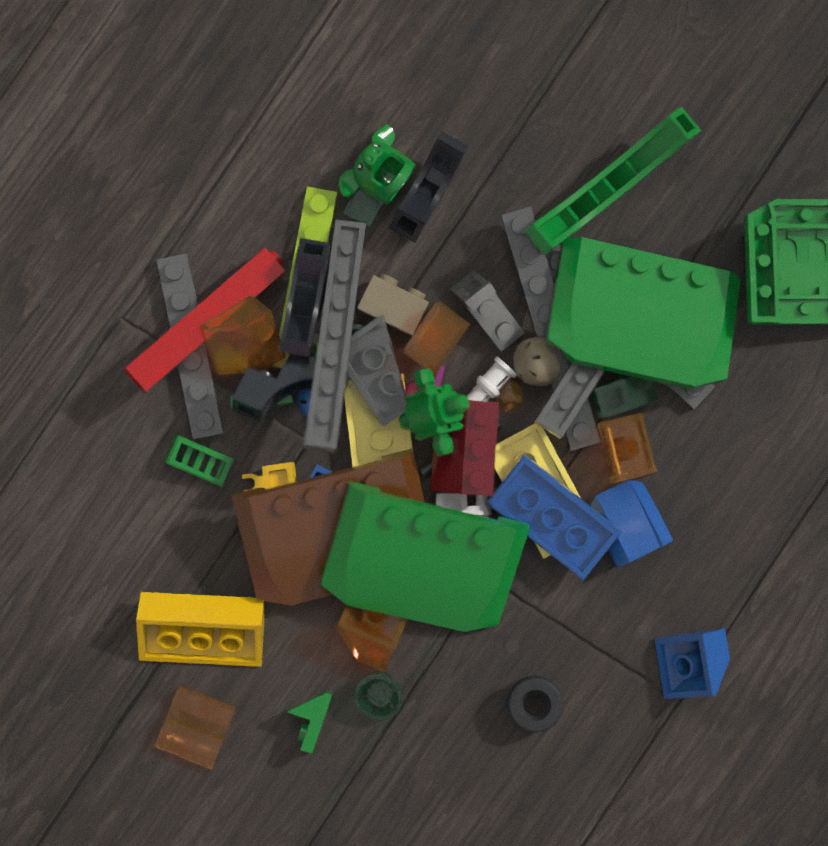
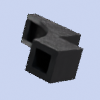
(305, 297)
(261, 391)

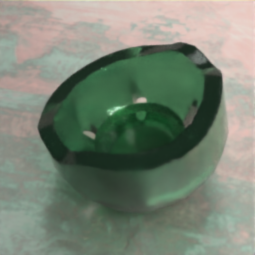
(379, 694)

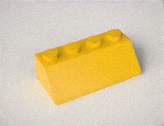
(200, 629)

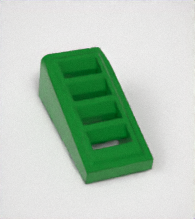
(174, 448)

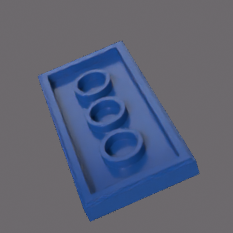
(556, 517)

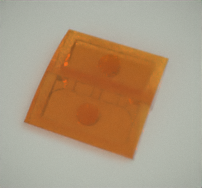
(195, 727)

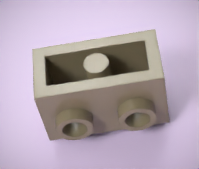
(400, 307)

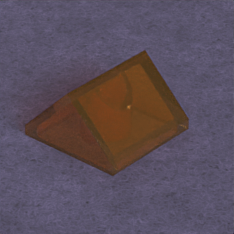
(435, 337)
(626, 448)

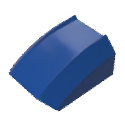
(637, 517)

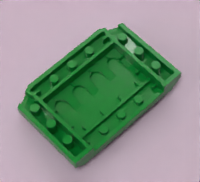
(787, 262)
(643, 314)
(422, 560)

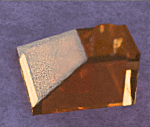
(370, 635)

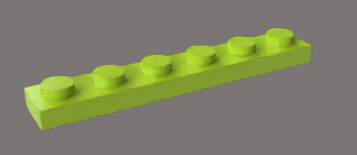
(314, 225)

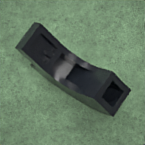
(428, 187)

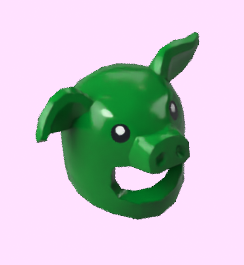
(378, 169)

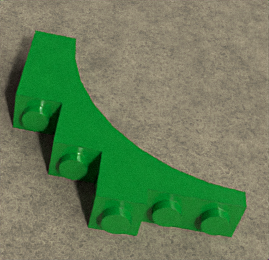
(613, 182)

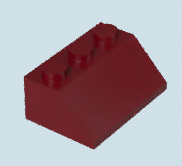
(472, 462)

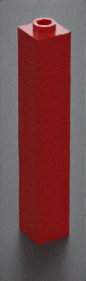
(187, 333)

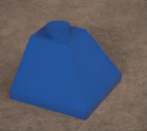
(692, 663)

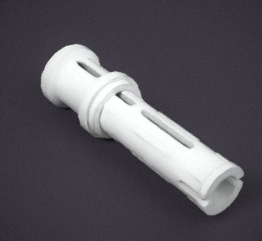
(491, 381)

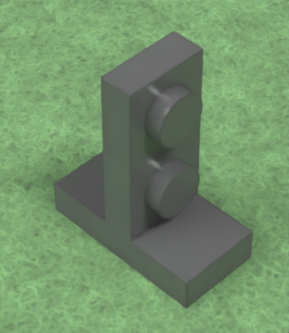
(487, 309)

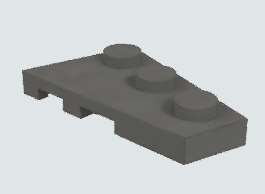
(376, 371)

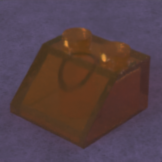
(242, 338)

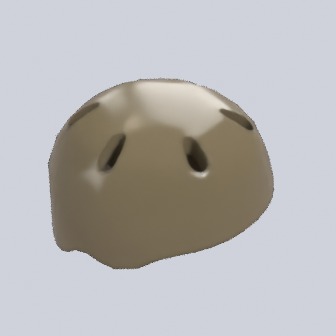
(527, 362)

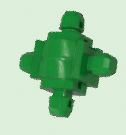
(433, 412)

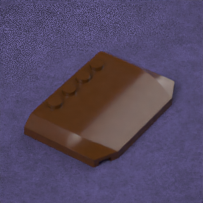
(293, 524)

